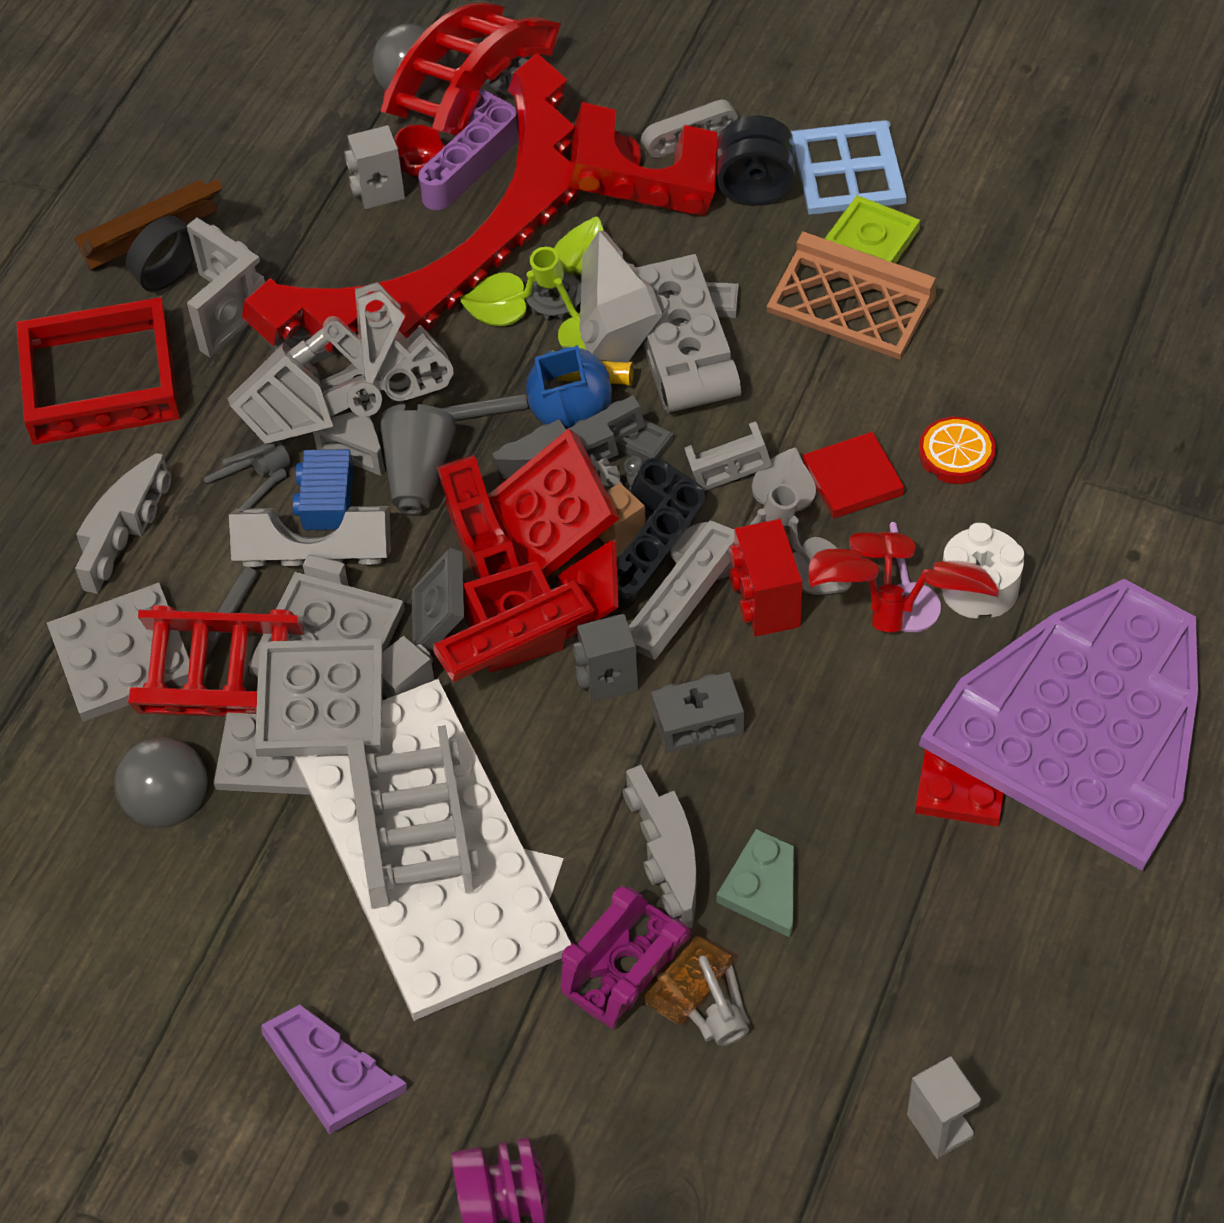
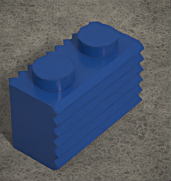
(324, 488)

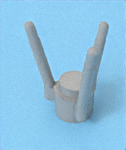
(725, 1021)

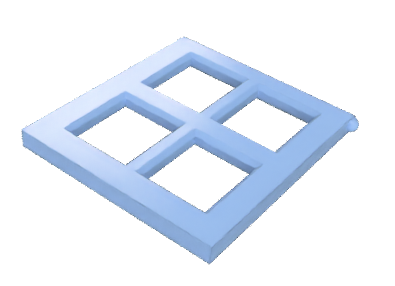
(809, 170)

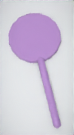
(925, 607)

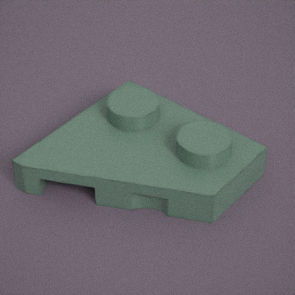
(762, 883)

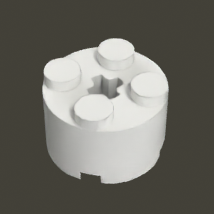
(999, 557)

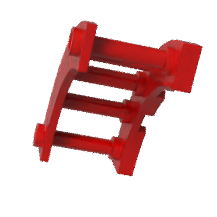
(486, 60)

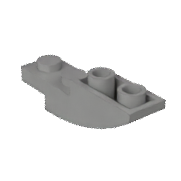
(119, 512)
(668, 846)

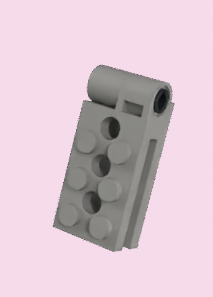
(687, 342)

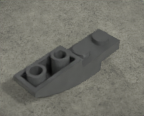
(596, 434)

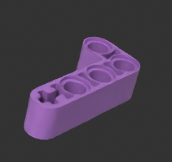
(471, 153)

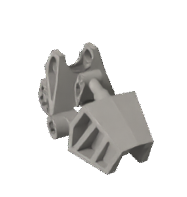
(291, 400)

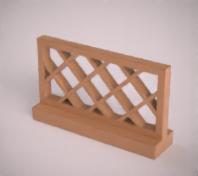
(869, 273)

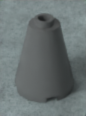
(413, 450)

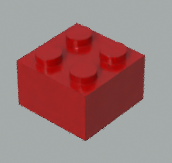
(766, 578)
(504, 591)

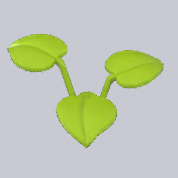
(501, 296)

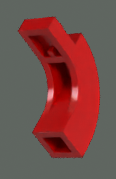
(474, 520)

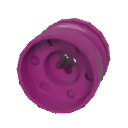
(500, 1190)

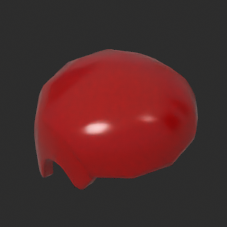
(417, 147)

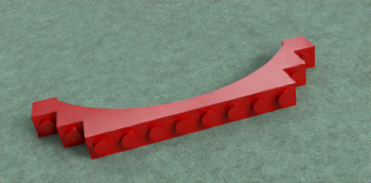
(531, 199)

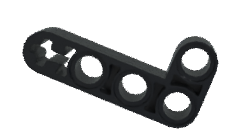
(667, 514)

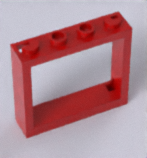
(105, 412)

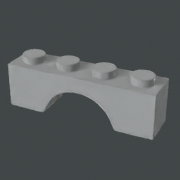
(261, 536)

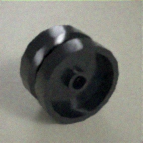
(755, 160)

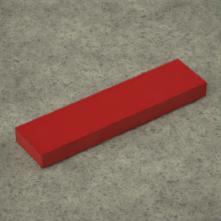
(513, 631)

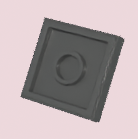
(438, 600)

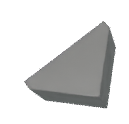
(356, 434)

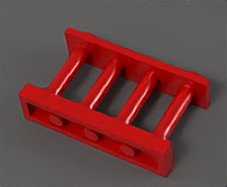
(194, 697)

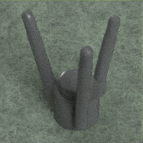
(266, 460)

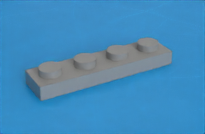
(682, 590)

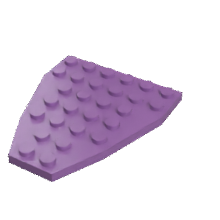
(1085, 718)

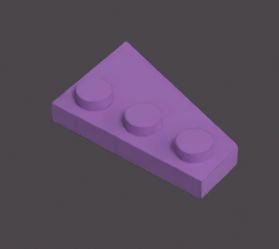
(327, 1070)

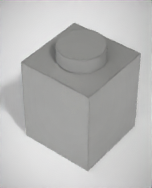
(405, 667)

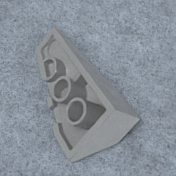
(615, 303)

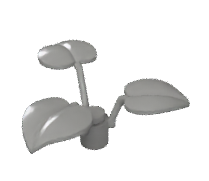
(783, 491)

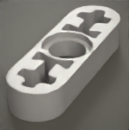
(663, 136)

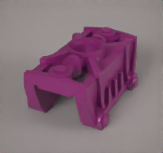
(610, 941)

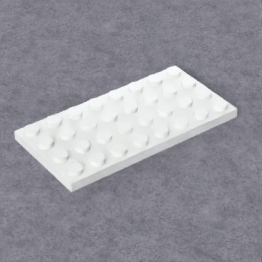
(433, 933)

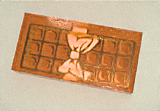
(684, 981)

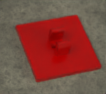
(597, 580)

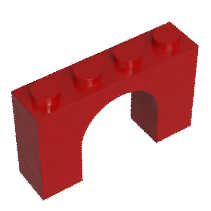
(602, 168)

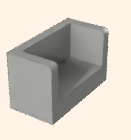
(938, 1104)

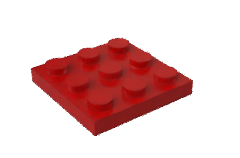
(553, 505)

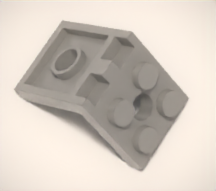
(232, 278)

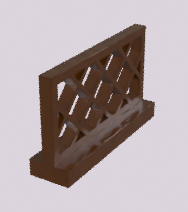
(117, 235)

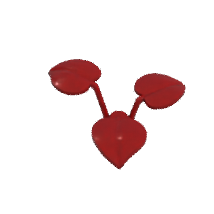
(891, 602)

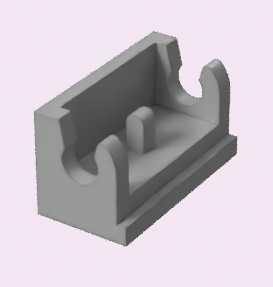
(729, 460)

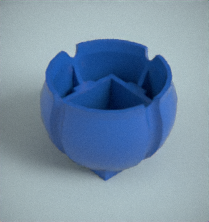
(570, 401)

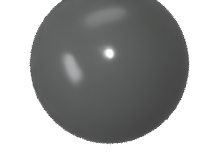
(391, 51)
(160, 782)

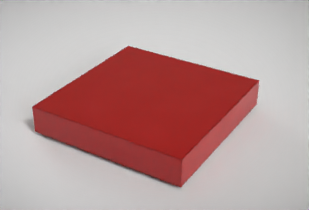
(853, 475)

